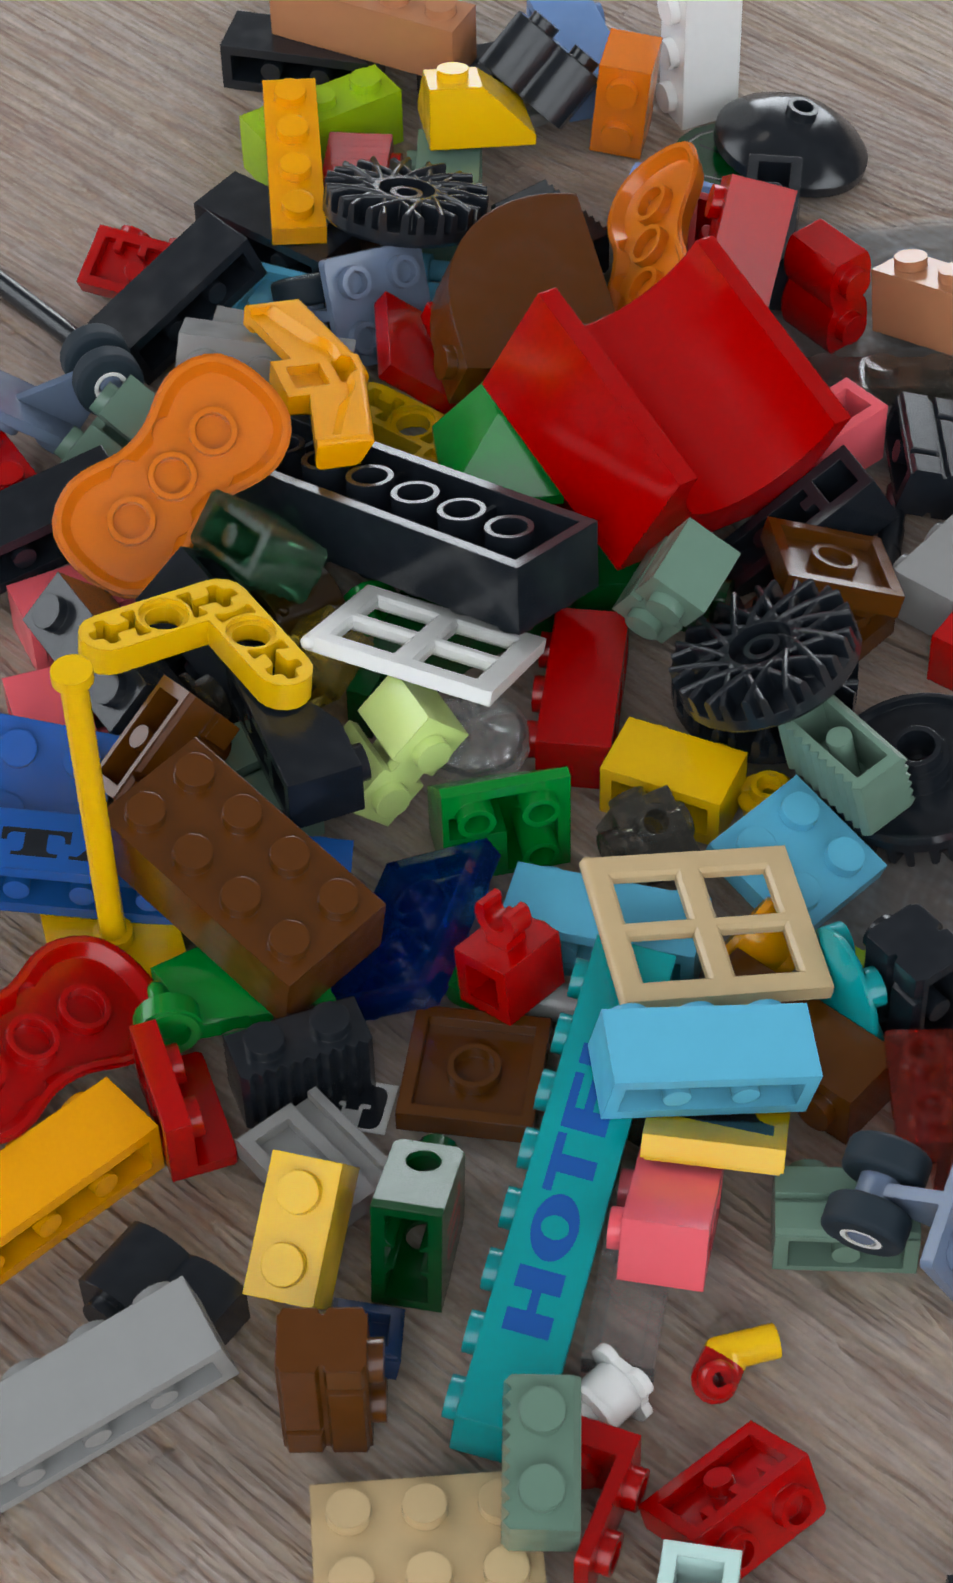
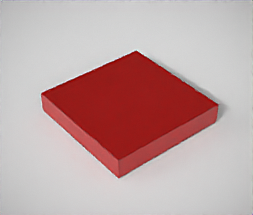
(407, 352)

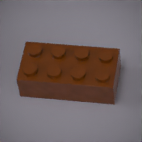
(243, 880)

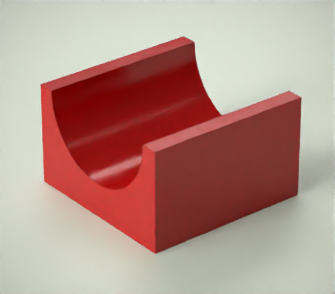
(667, 404)

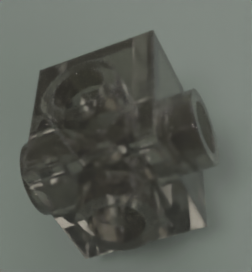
(645, 825)

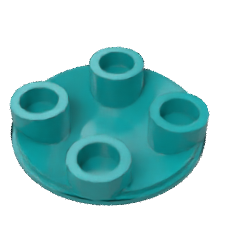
(856, 988)

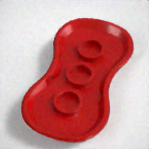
(64, 1021)

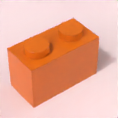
(625, 93)

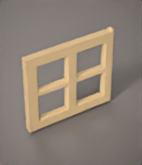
(688, 871)

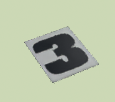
(370, 1110)

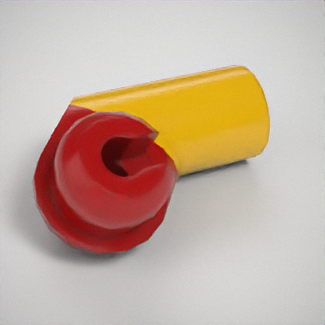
(726, 1358)

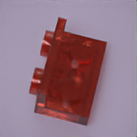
(922, 1093)

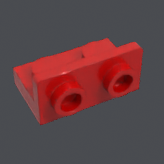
(117, 259)
(182, 1105)
(739, 1496)

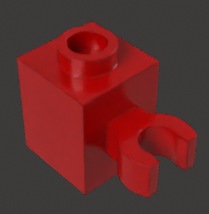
(508, 960)

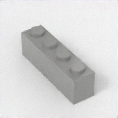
(106, 1386)

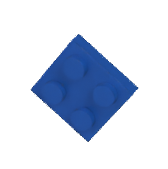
(38, 765)

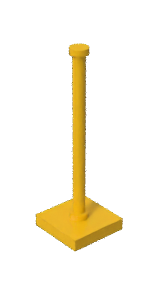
(146, 943)

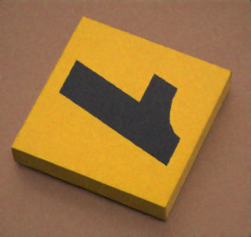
(719, 1141)

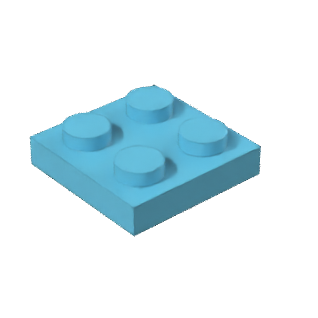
(823, 850)

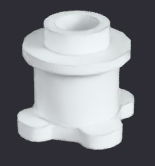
(614, 1389)

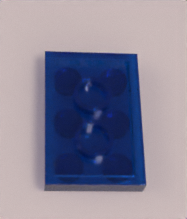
(426, 917)

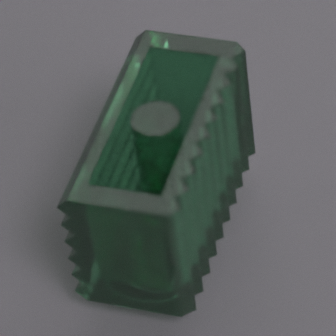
(259, 547)

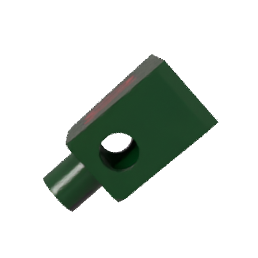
(417, 1187)

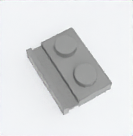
(320, 1132)

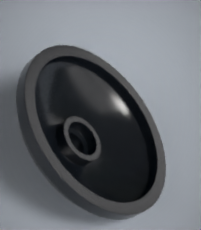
(793, 127)

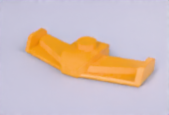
(317, 379)

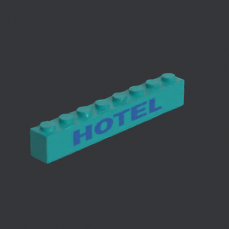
(550, 1221)

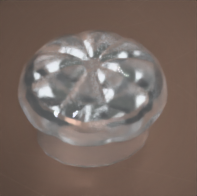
(495, 742)

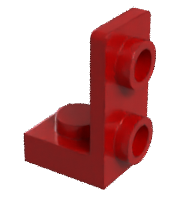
(611, 1464)

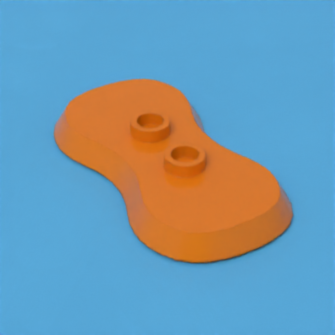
(652, 220)
(205, 432)

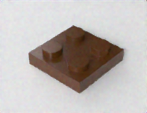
(834, 558)
(472, 1074)

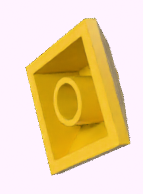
(471, 110)

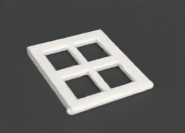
(416, 647)

